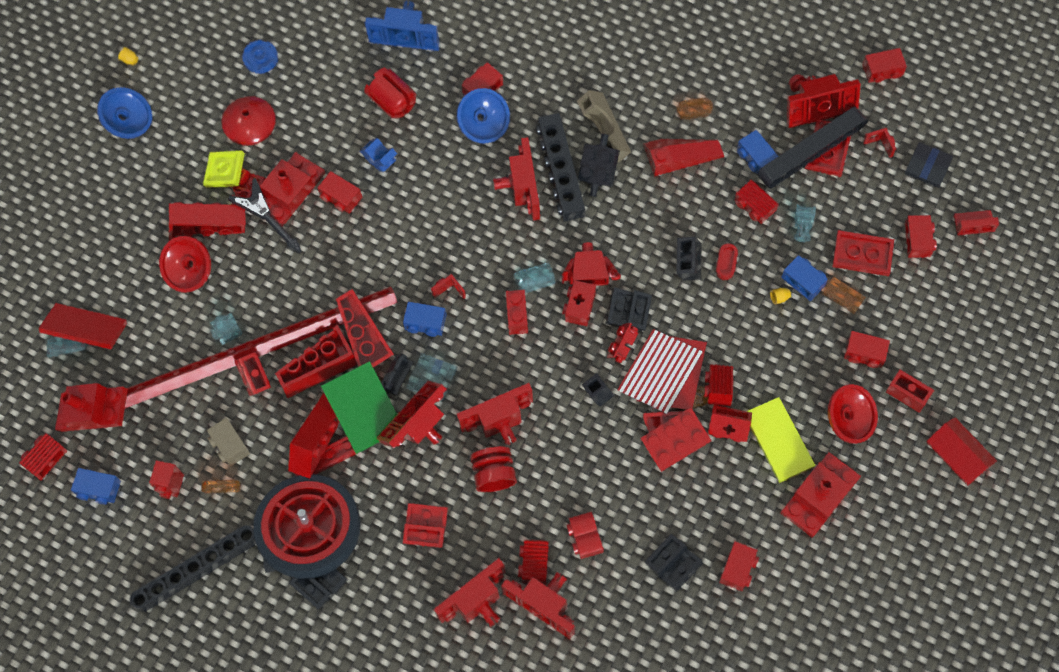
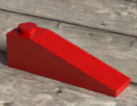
(676, 154)

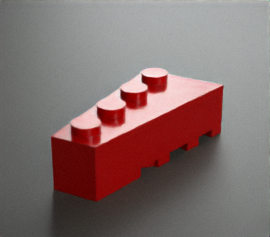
(205, 219)
(317, 363)

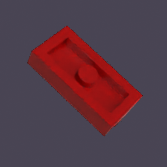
(975, 222)

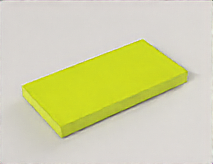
(780, 440)

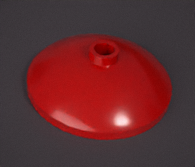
(250, 128)
(176, 266)
(852, 413)

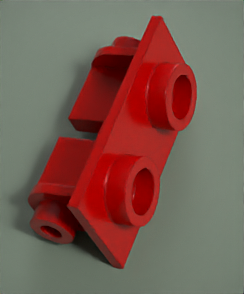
(624, 335)

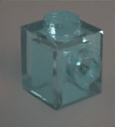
(225, 328)

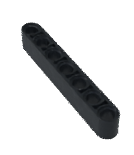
(812, 147)
(184, 569)

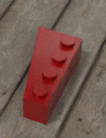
(362, 332)
(312, 439)

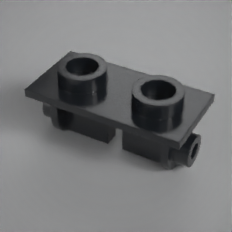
(396, 374)

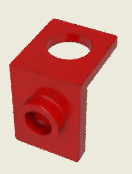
(887, 140)
(444, 284)

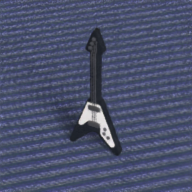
(257, 205)

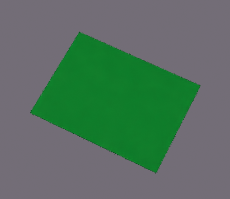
(360, 405)

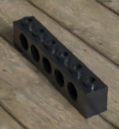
(553, 125)

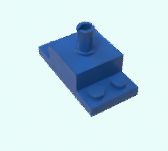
(403, 29)

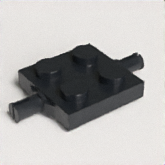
(598, 165)

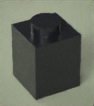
(598, 390)

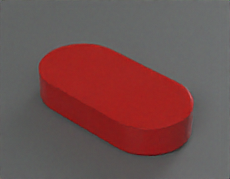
(726, 261)

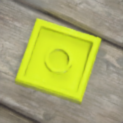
(223, 169)

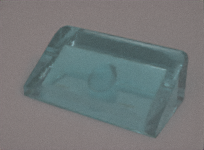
(535, 278)
(61, 346)

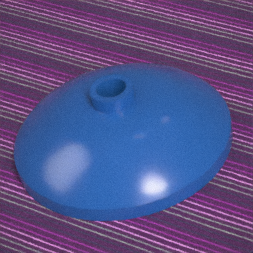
(125, 104)
(494, 115)

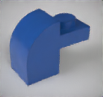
(378, 154)

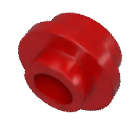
(795, 82)

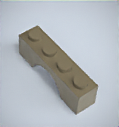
(596, 108)

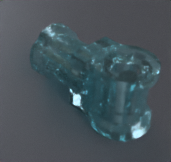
(804, 220)

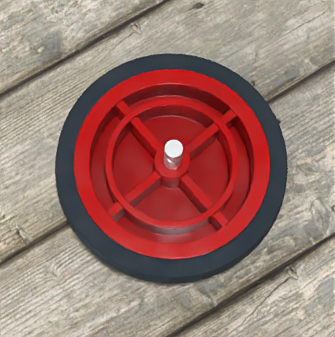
(307, 526)

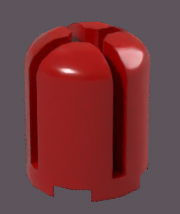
(391, 93)

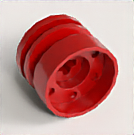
(493, 469)

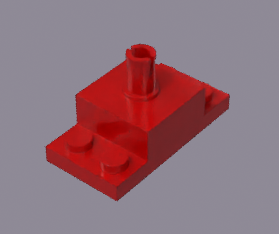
(821, 100)
(522, 180)
(289, 186)
(91, 407)
(497, 413)
(416, 418)
(820, 494)
(474, 597)
(543, 602)

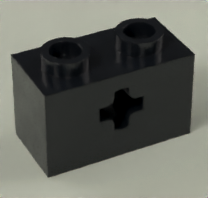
(689, 258)

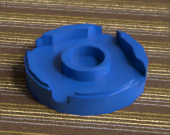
(260, 56)

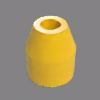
(128, 56)
(780, 295)

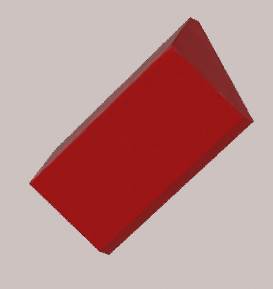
(961, 451)

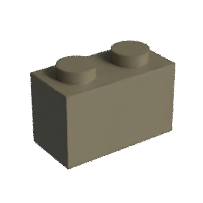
(228, 442)

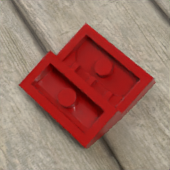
(425, 525)

